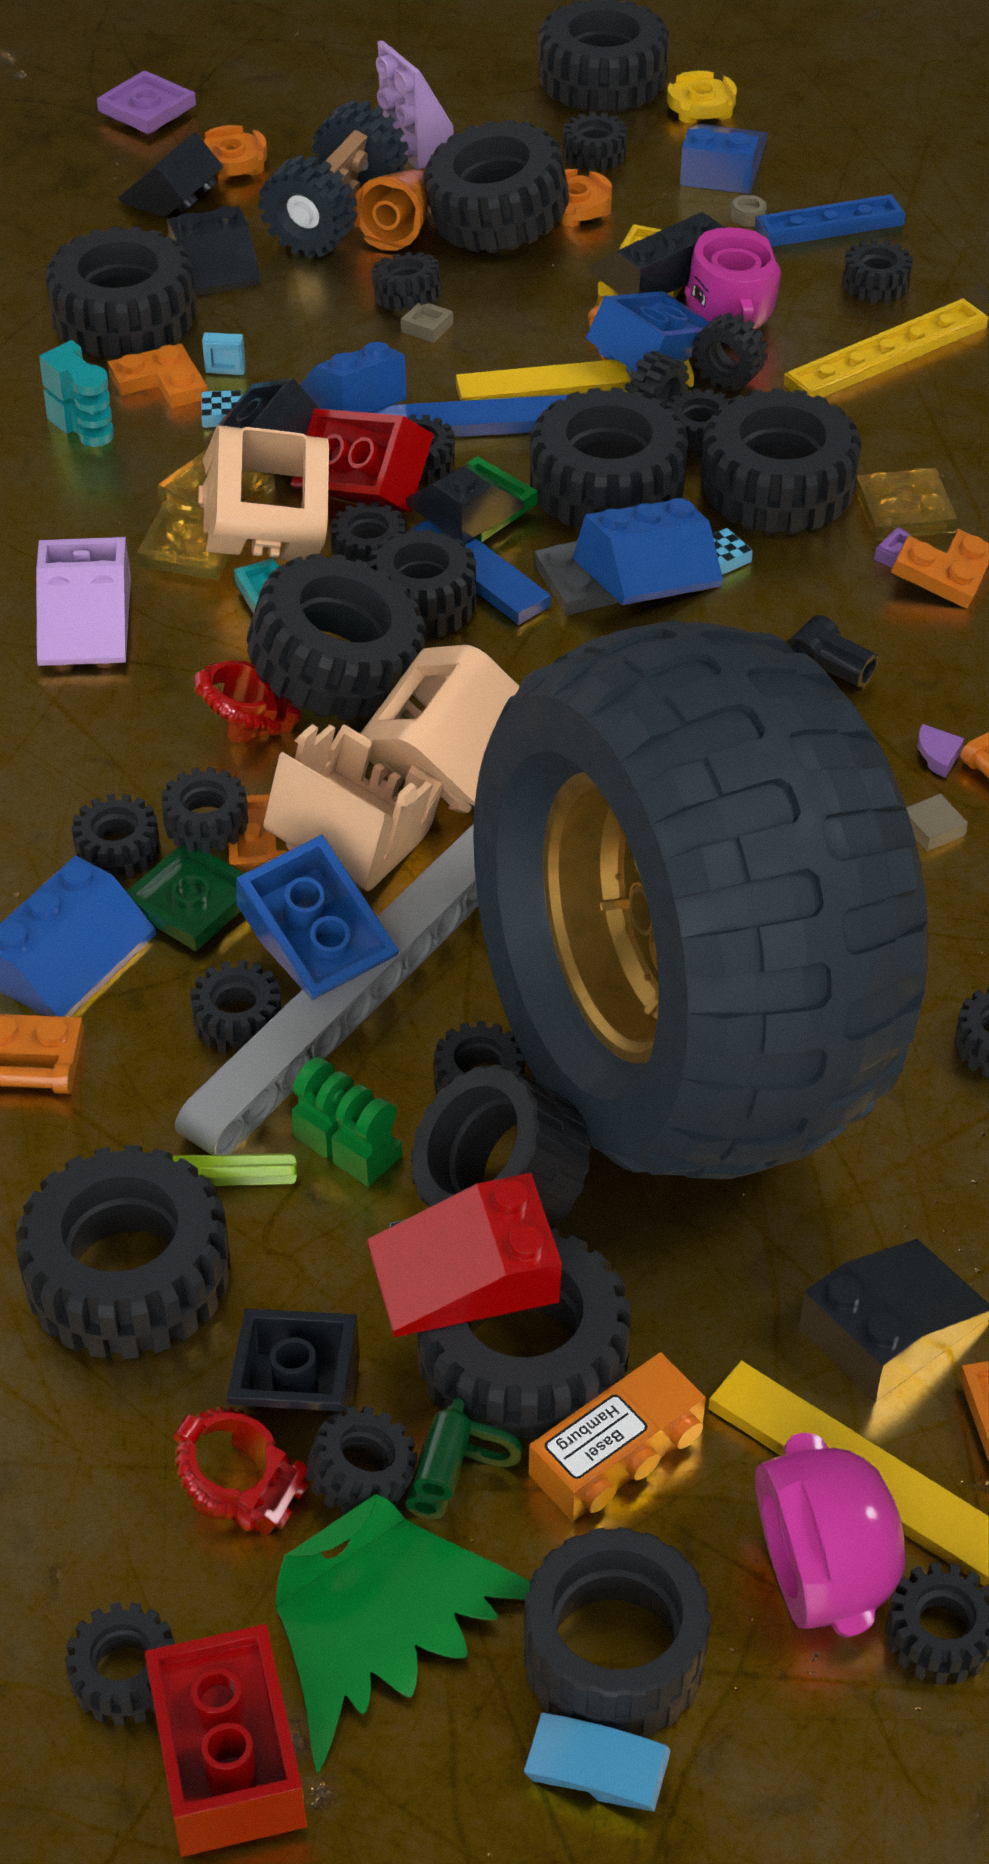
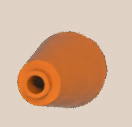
(392, 209)

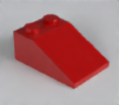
(371, 456)
(468, 1258)
(225, 1740)

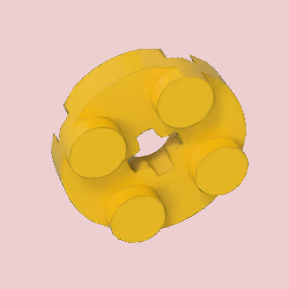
(701, 96)

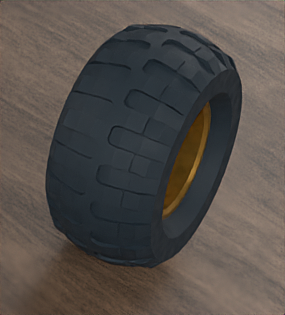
(700, 897)

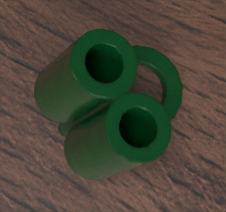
(443, 1457)

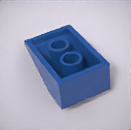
(721, 158)
(643, 323)
(313, 918)

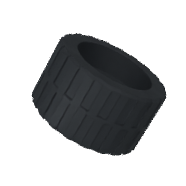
(472, 1117)
(629, 1569)

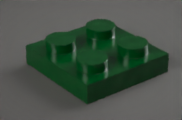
(188, 895)

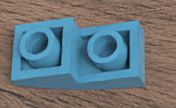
(598, 1760)

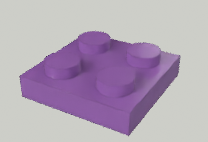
(146, 102)

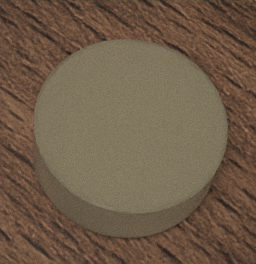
(746, 209)

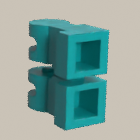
(76, 394)

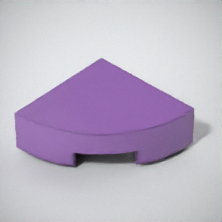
(890, 548)
(939, 749)

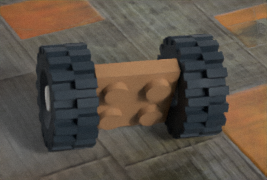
(315, 198)

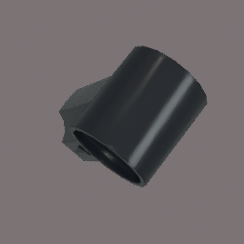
(839, 656)

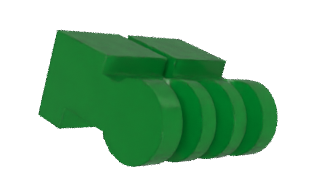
(344, 1121)

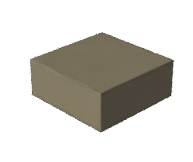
(427, 321)
(936, 822)

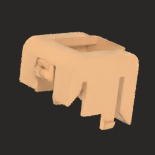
(271, 452)
(448, 739)
(358, 816)

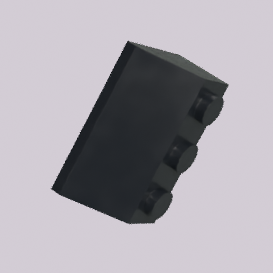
(656, 261)

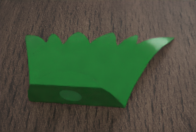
(374, 1605)

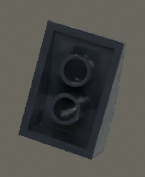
(889, 1315)

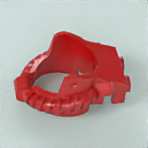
(262, 711)
(258, 1506)

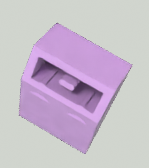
(412, 104)
(82, 601)

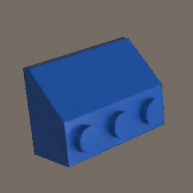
(649, 551)
(69, 939)

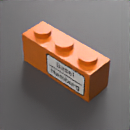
(617, 1437)

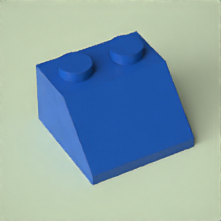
(359, 380)

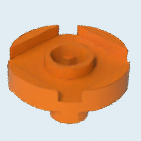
(237, 150)
(588, 197)

